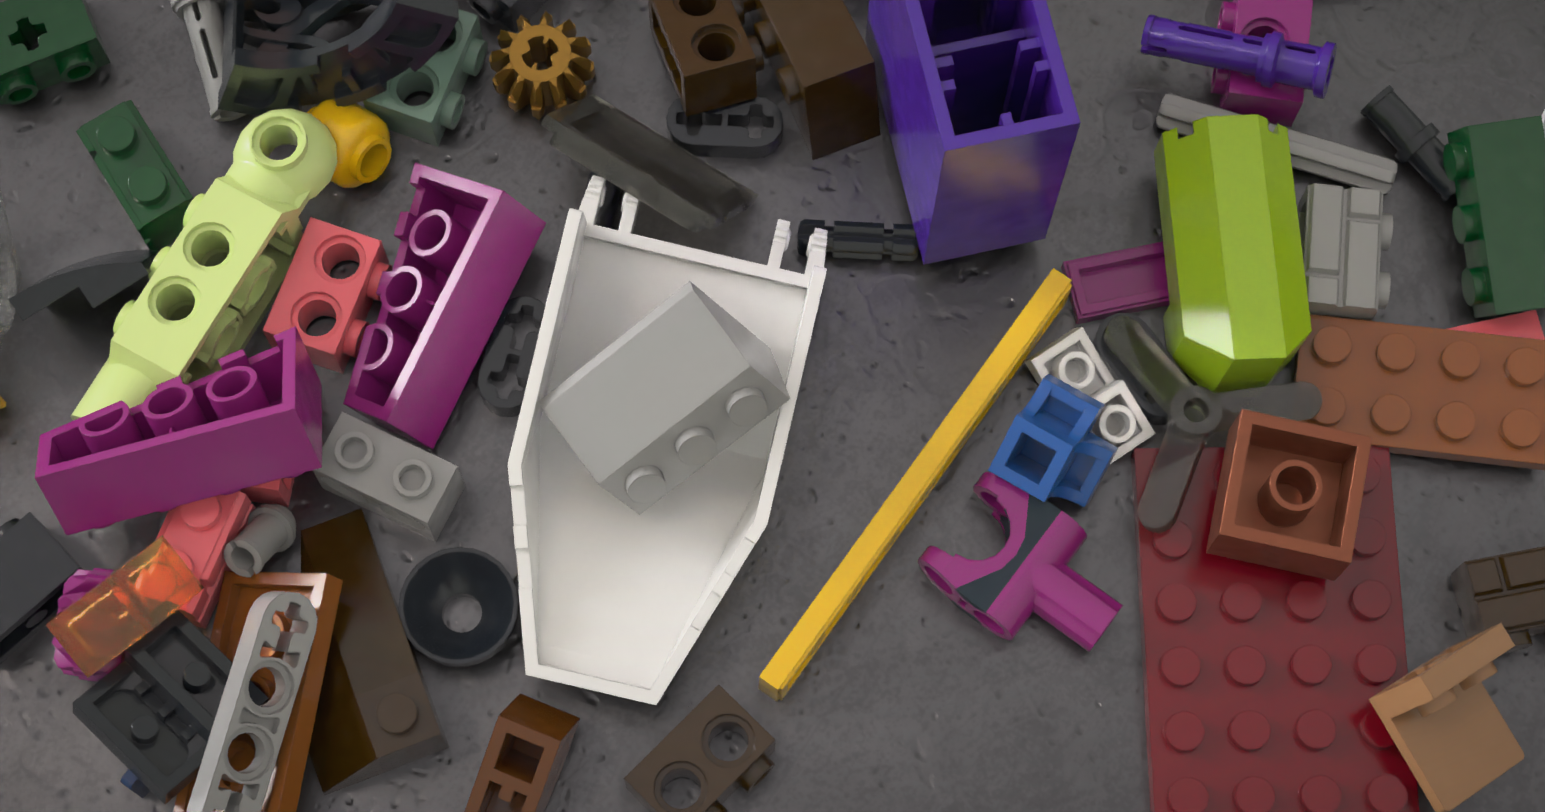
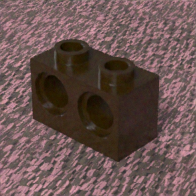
(706, 51)
(687, 754)

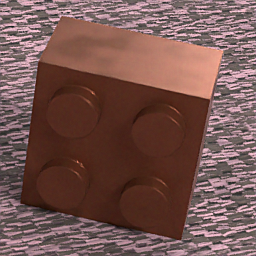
(1289, 495)

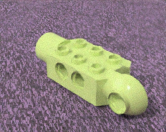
(223, 266)

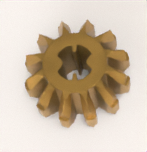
(519, 71)

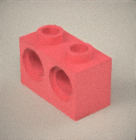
(312, 293)

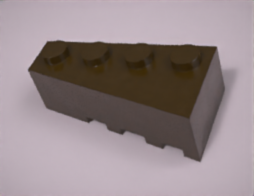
(820, 70)

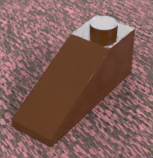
(523, 758)

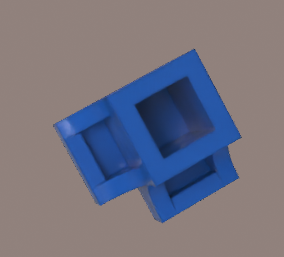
(1052, 445)

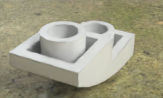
(1080, 365)

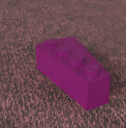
(439, 302)
(187, 440)

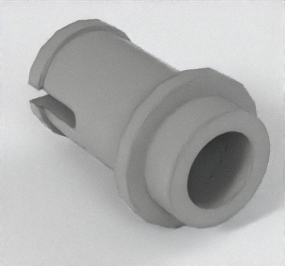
(268, 531)

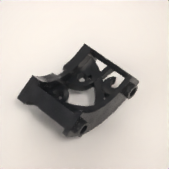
(304, 70)

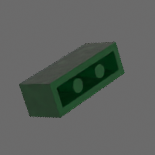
(1500, 213)

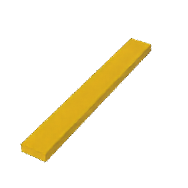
(914, 487)

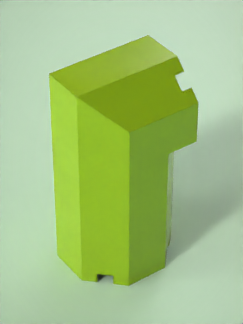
(1231, 251)

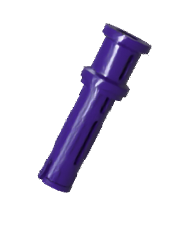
(1266, 58)

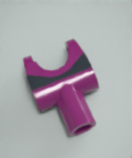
(1027, 573)

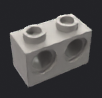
(389, 476)

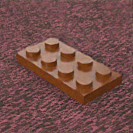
(1429, 389)
(232, 610)

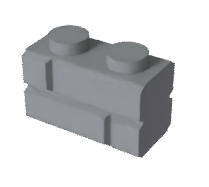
(1342, 250)

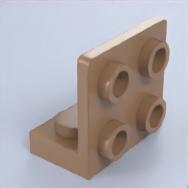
(1449, 721)

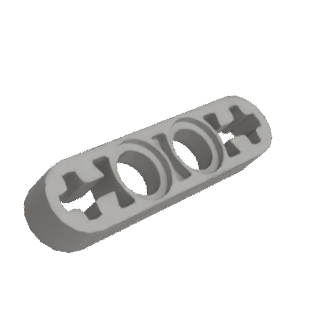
(241, 715)

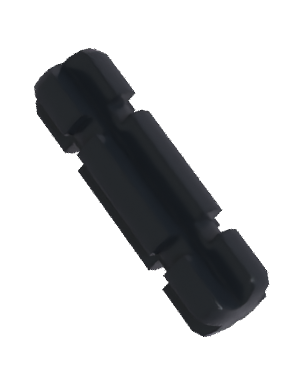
(862, 240)

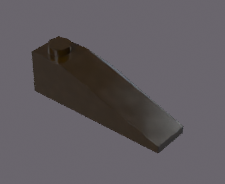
(373, 692)

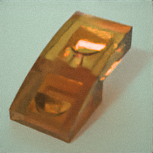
(124, 606)

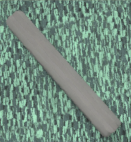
(1307, 151)

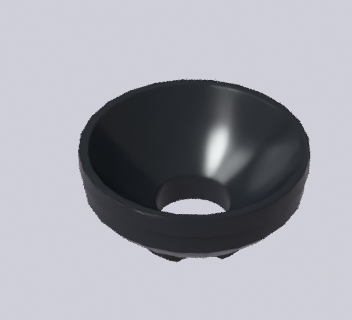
(450, 576)

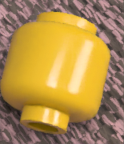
(360, 142)

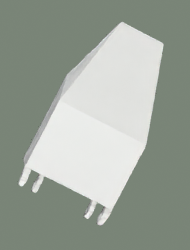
(616, 592)

